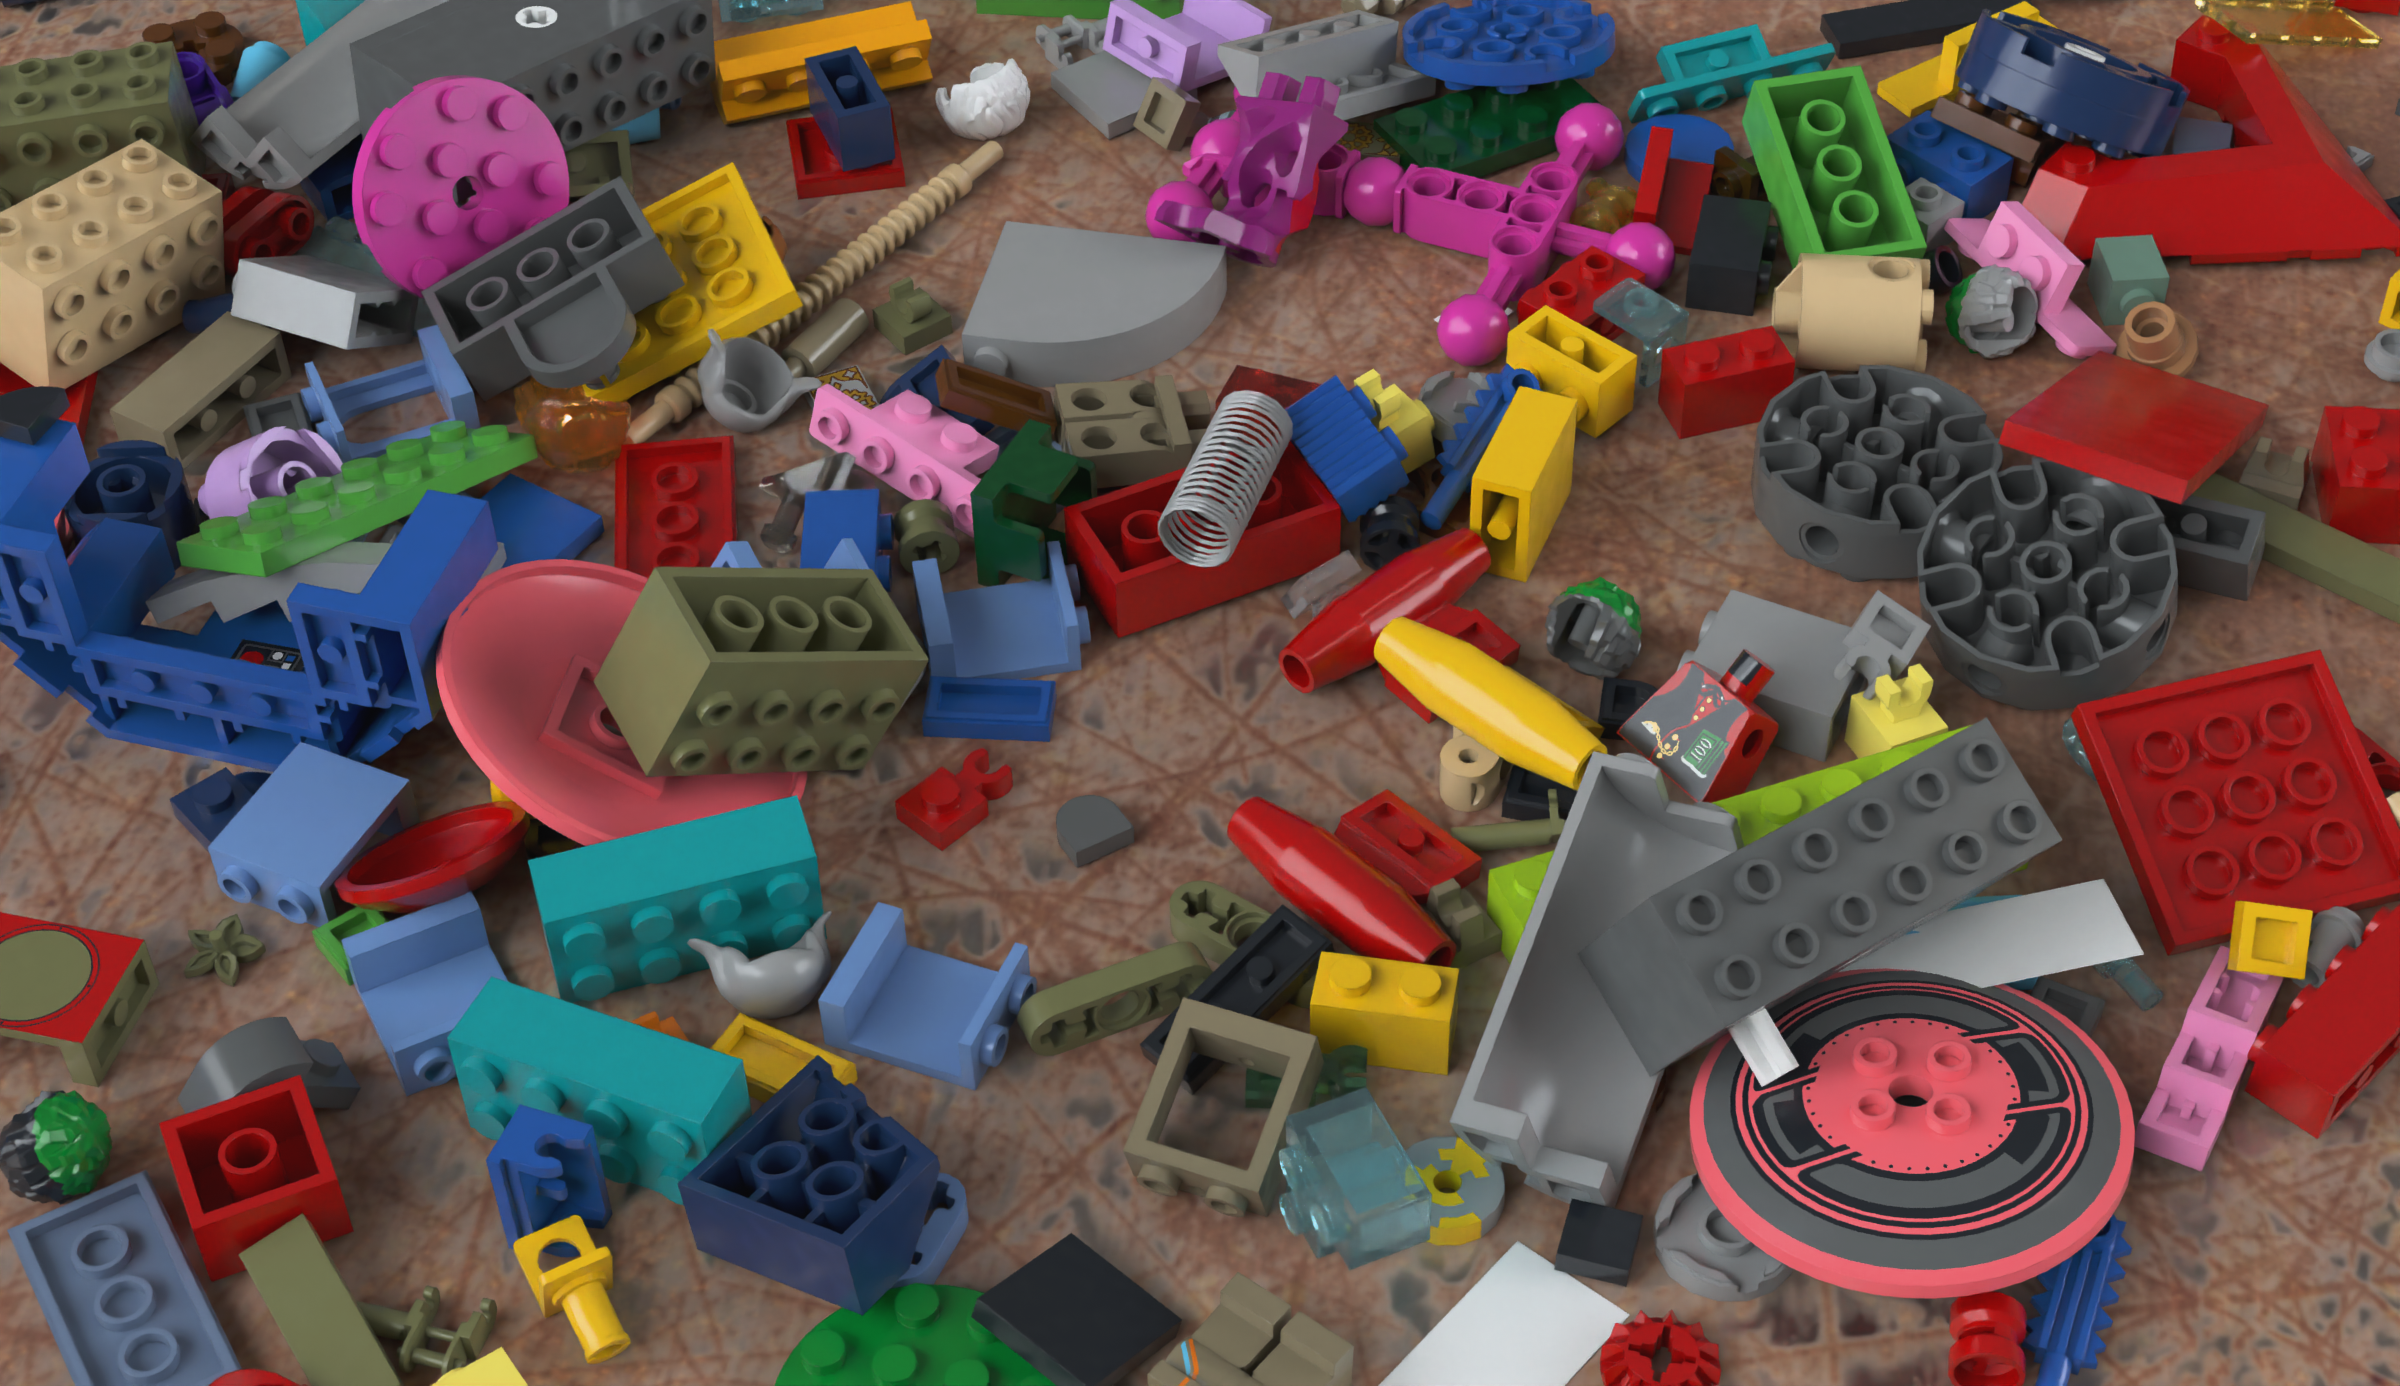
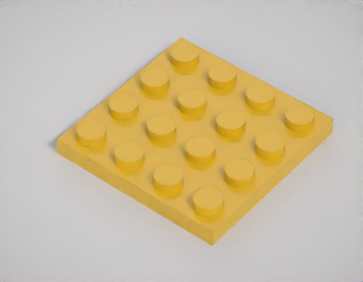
(728, 275)

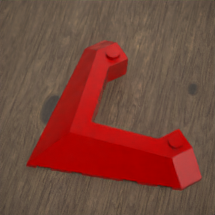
(2267, 200)

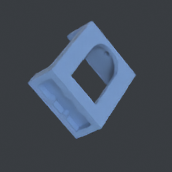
(435, 372)

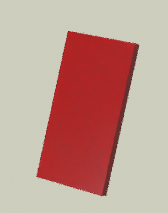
(2135, 426)

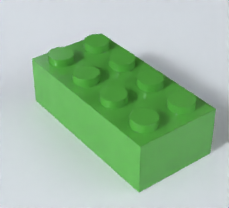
(1830, 167)

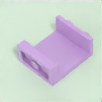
(1183, 44)

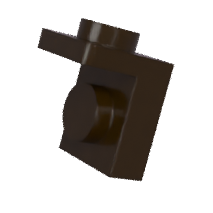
(1736, 176)

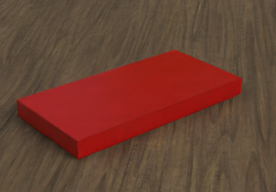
(674, 503)

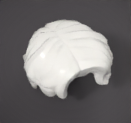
(989, 104)

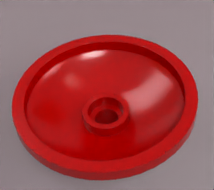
(435, 859)

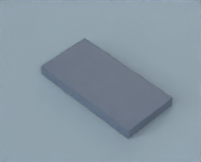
(122, 1291)

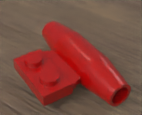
(1413, 585)
(1364, 877)

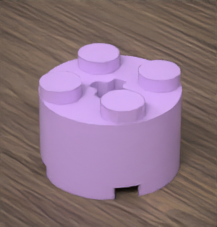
(265, 468)

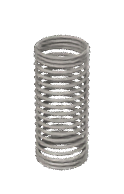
(1206, 505)

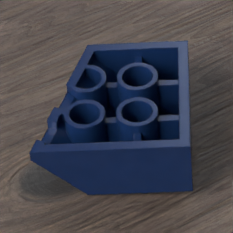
(815, 1192)

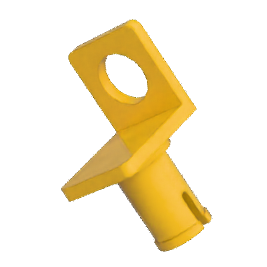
(576, 1287)

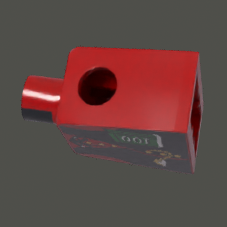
(1706, 728)

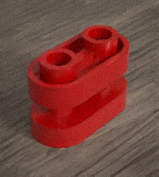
(264, 225)

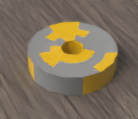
(1478, 1186)

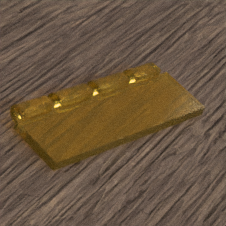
(2289, 23)

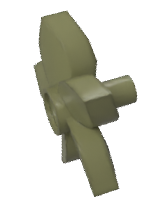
(223, 949)

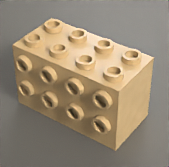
(105, 263)

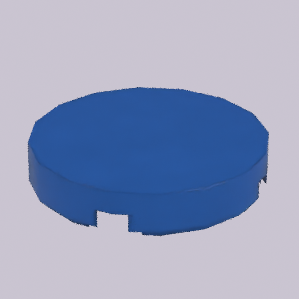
(1693, 140)

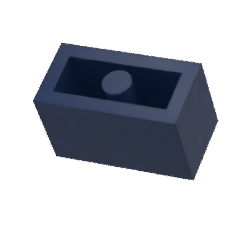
(850, 108)

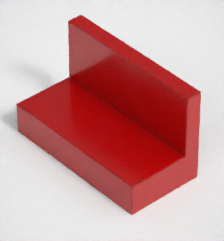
(1671, 191)

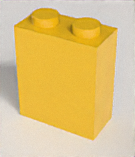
(1524, 480)

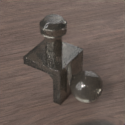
(789, 486)

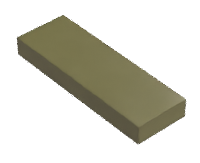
(317, 1309)

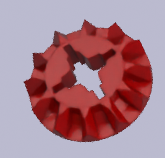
(1630, 1348)

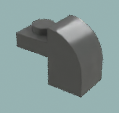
(264, 1055)

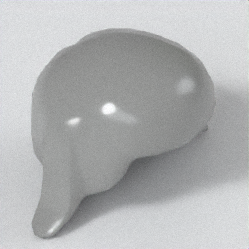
(747, 383)
(775, 982)

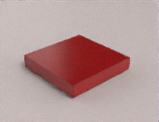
(821, 175)

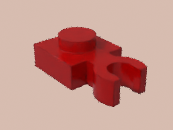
(951, 804)

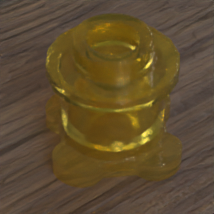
(1606, 208)

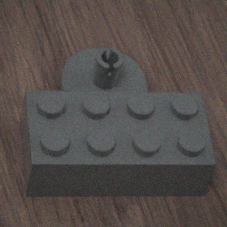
(556, 297)

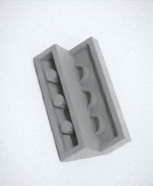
(1345, 49)

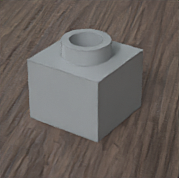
(1933, 209)

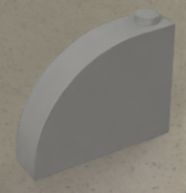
(1089, 303)

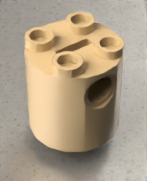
(1855, 311)

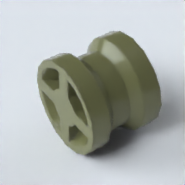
(926, 532)

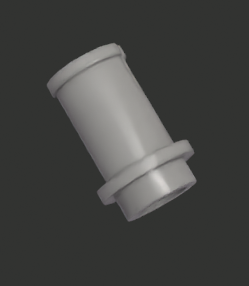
(2330, 933)

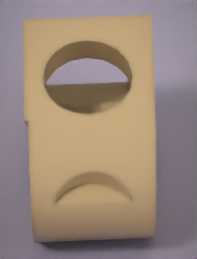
(1470, 773)

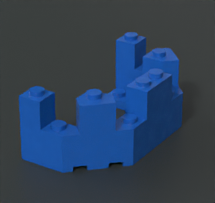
(362, 653)

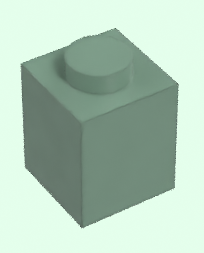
(2126, 274)

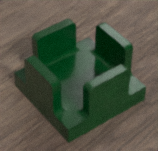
(1019, 502)

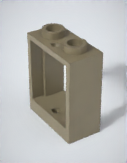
(1243, 1042)

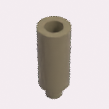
(826, 338)

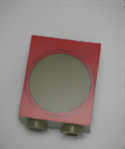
(72, 990)

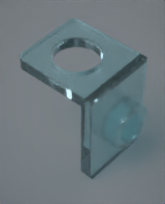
(1647, 318)

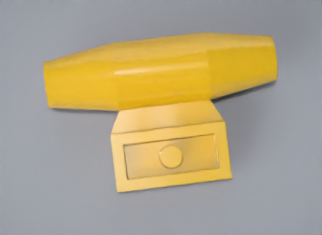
(1490, 701)

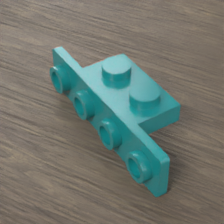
(1718, 69)

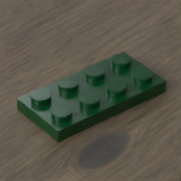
(1481, 128)

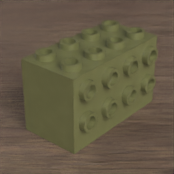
(86, 107)
(758, 670)

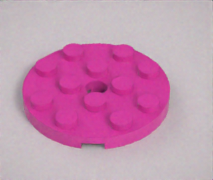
(419, 153)

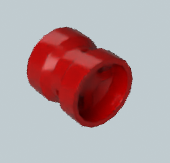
(1987, 1340)

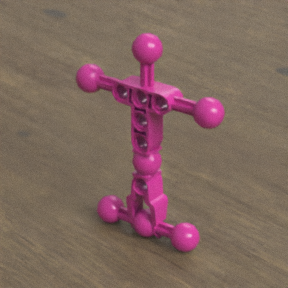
(1509, 225)

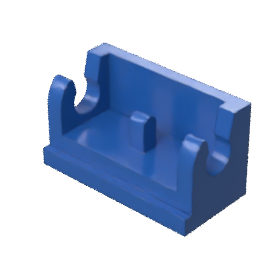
(547, 1172)

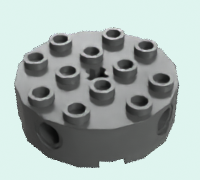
(1862, 463)
(2047, 585)

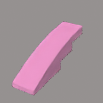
(2207, 1063)

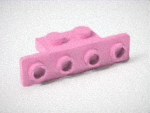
(2026, 246)
(908, 447)

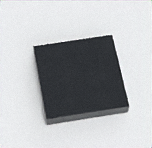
(1076, 1316)

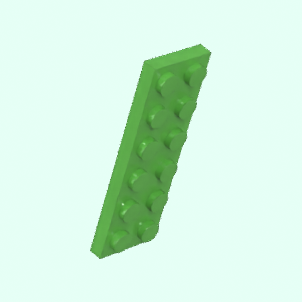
(354, 502)

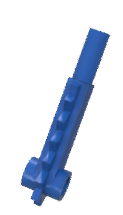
(1473, 438)
(2072, 1306)

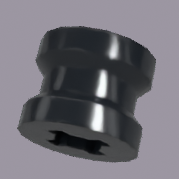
(1388, 531)

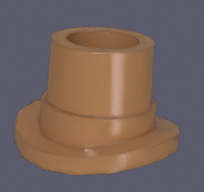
(2158, 339)

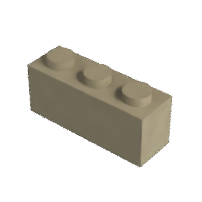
(204, 388)

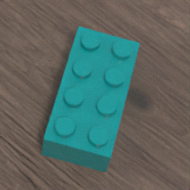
(631, 903)
(648, 1095)

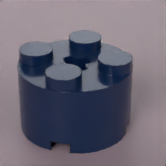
(134, 485)

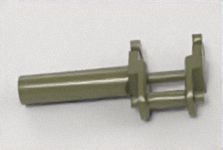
(1515, 833)
(416, 1331)

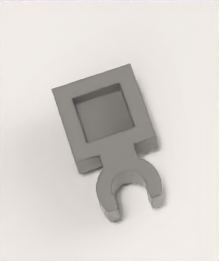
(1881, 641)

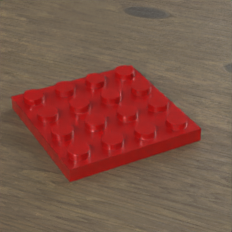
(2242, 794)

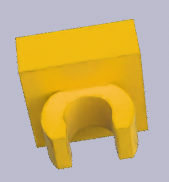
(2270, 940)

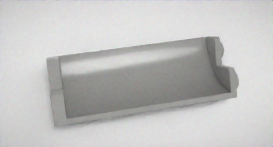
(303, 107)
(1554, 1068)

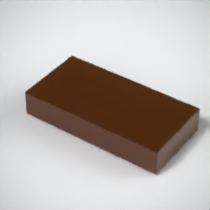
(992, 396)

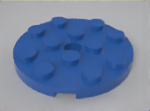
(1508, 43)

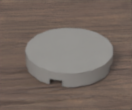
(1707, 1251)

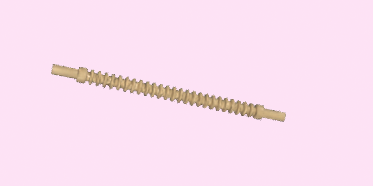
(951, 184)

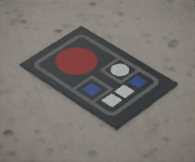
(269, 655)

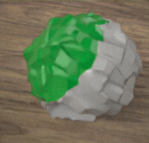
(1992, 311)

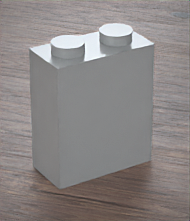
(323, 301)
(1804, 655)

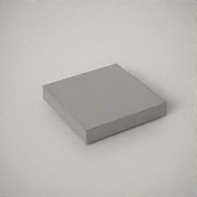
(1104, 91)

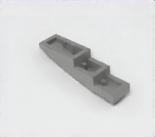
(233, 594)

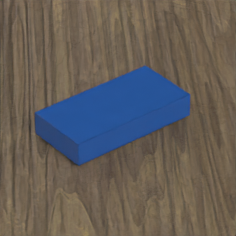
(989, 708)

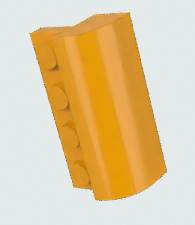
(767, 71)

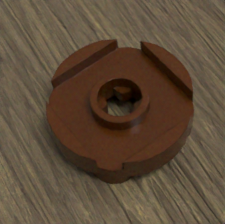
(205, 35)

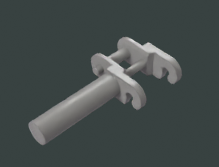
(1084, 34)

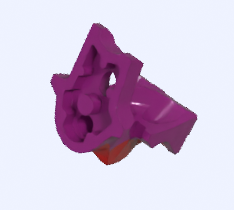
(1276, 148)

